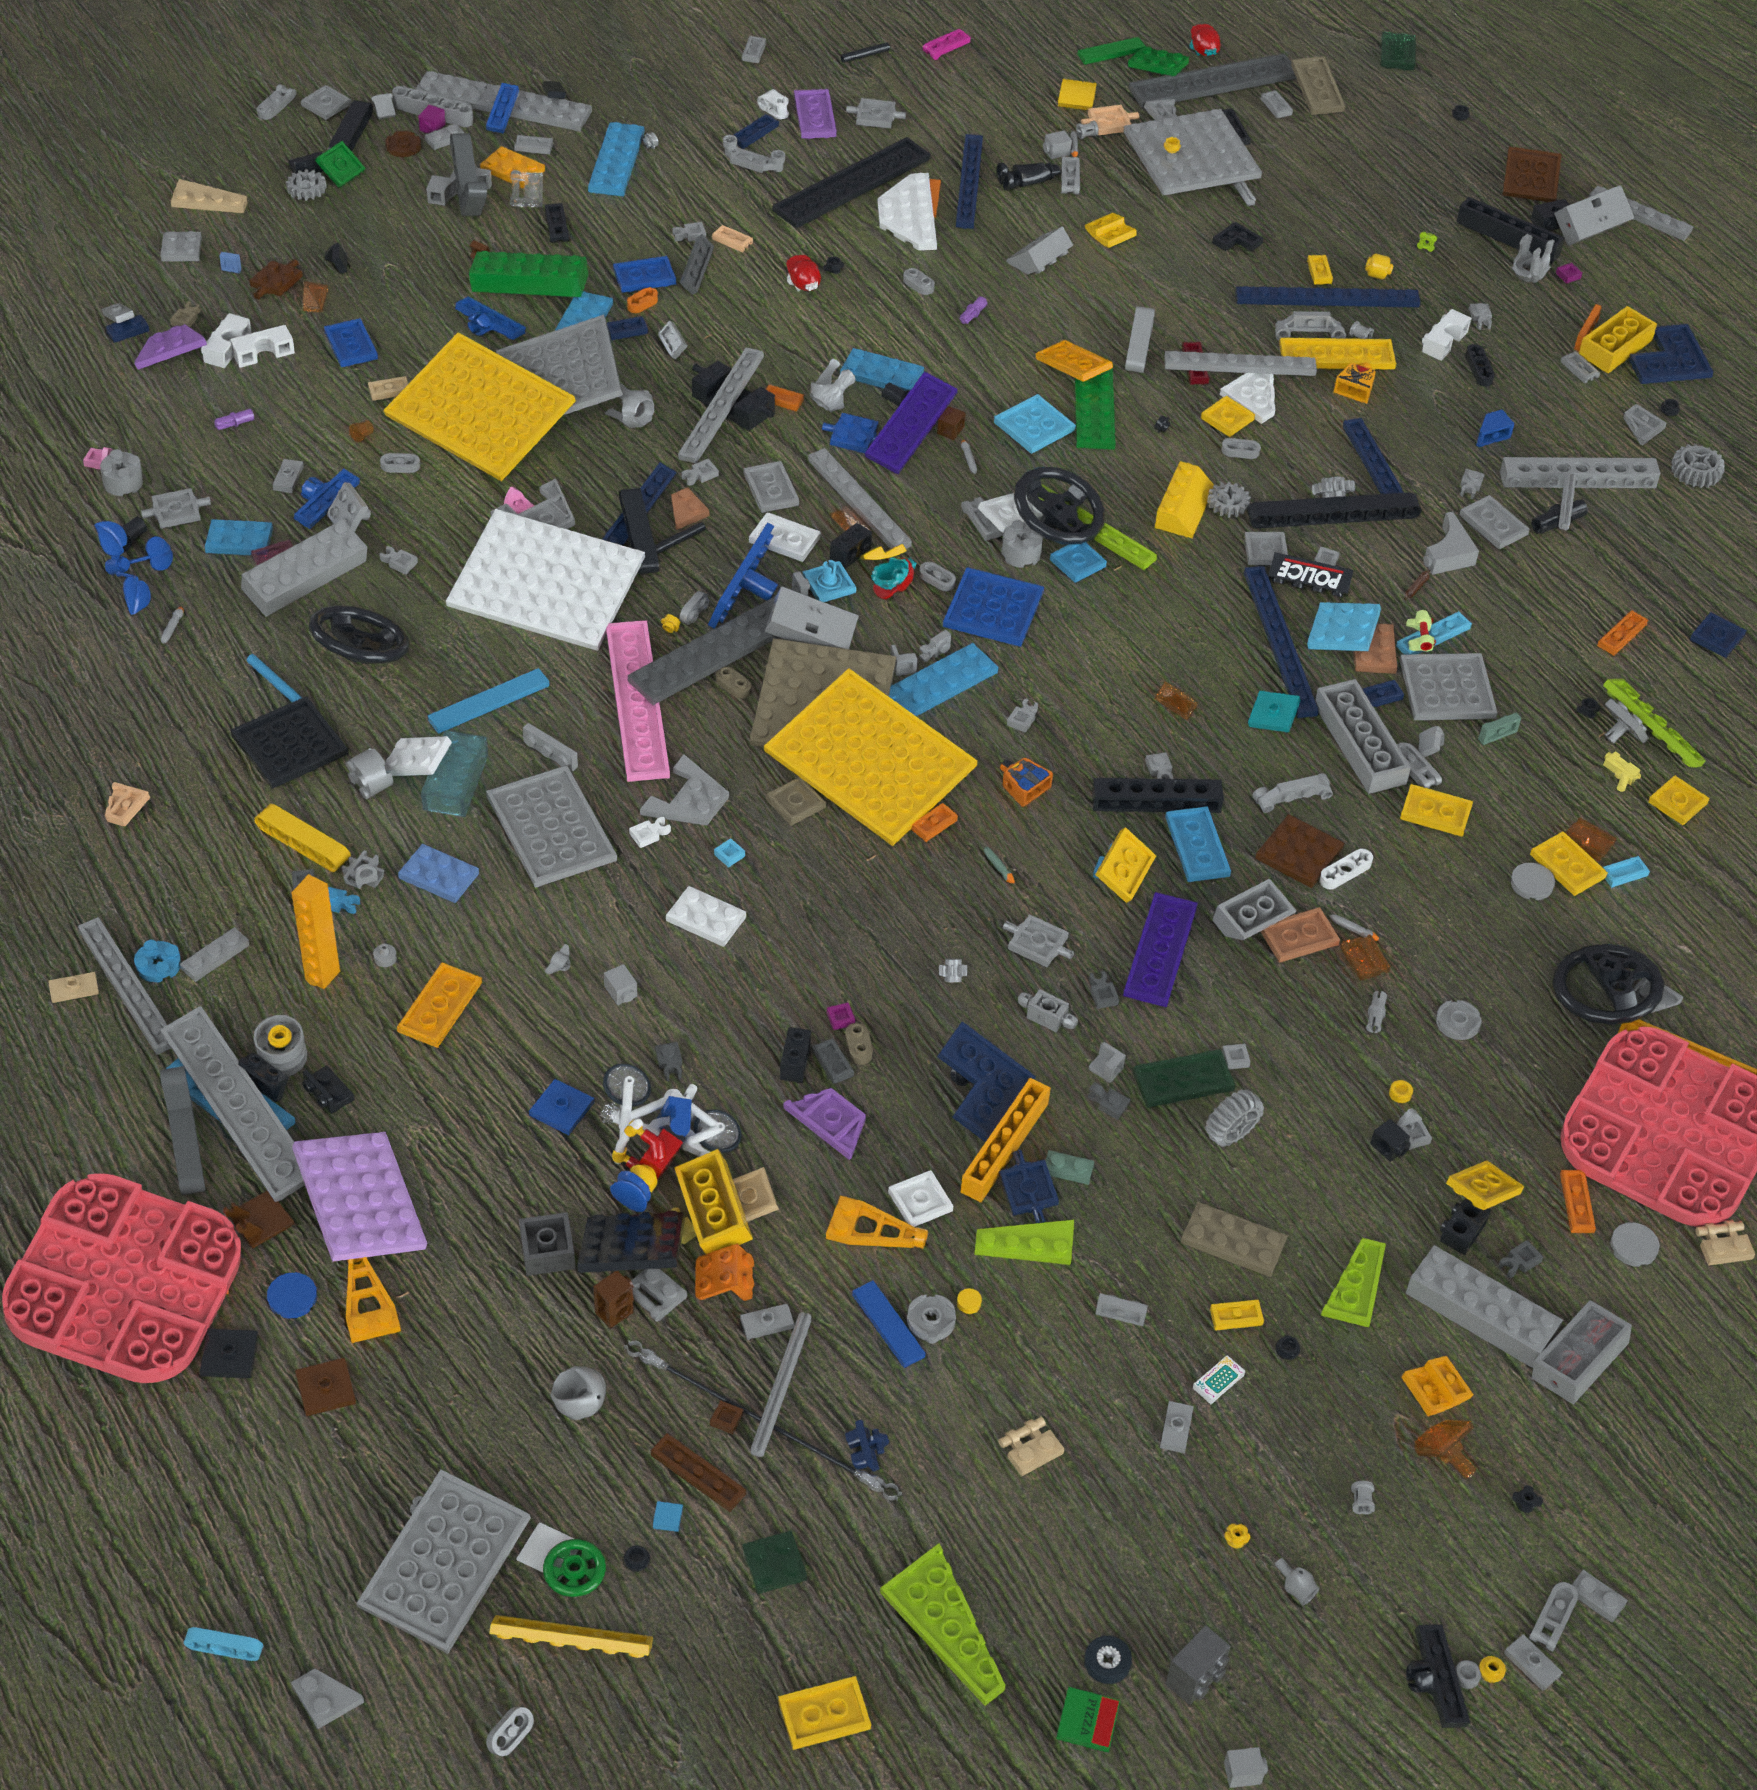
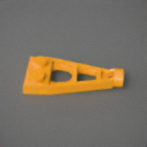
(846, 1217)
(372, 1323)

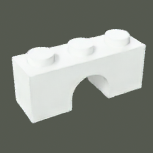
(274, 339)
(1440, 339)
(218, 347)

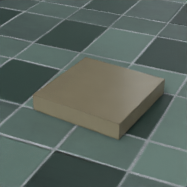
(795, 801)

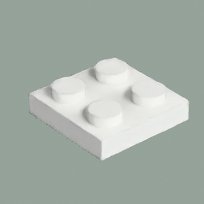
(920, 1198)

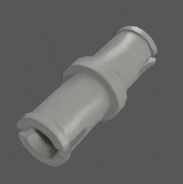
(1376, 1011)

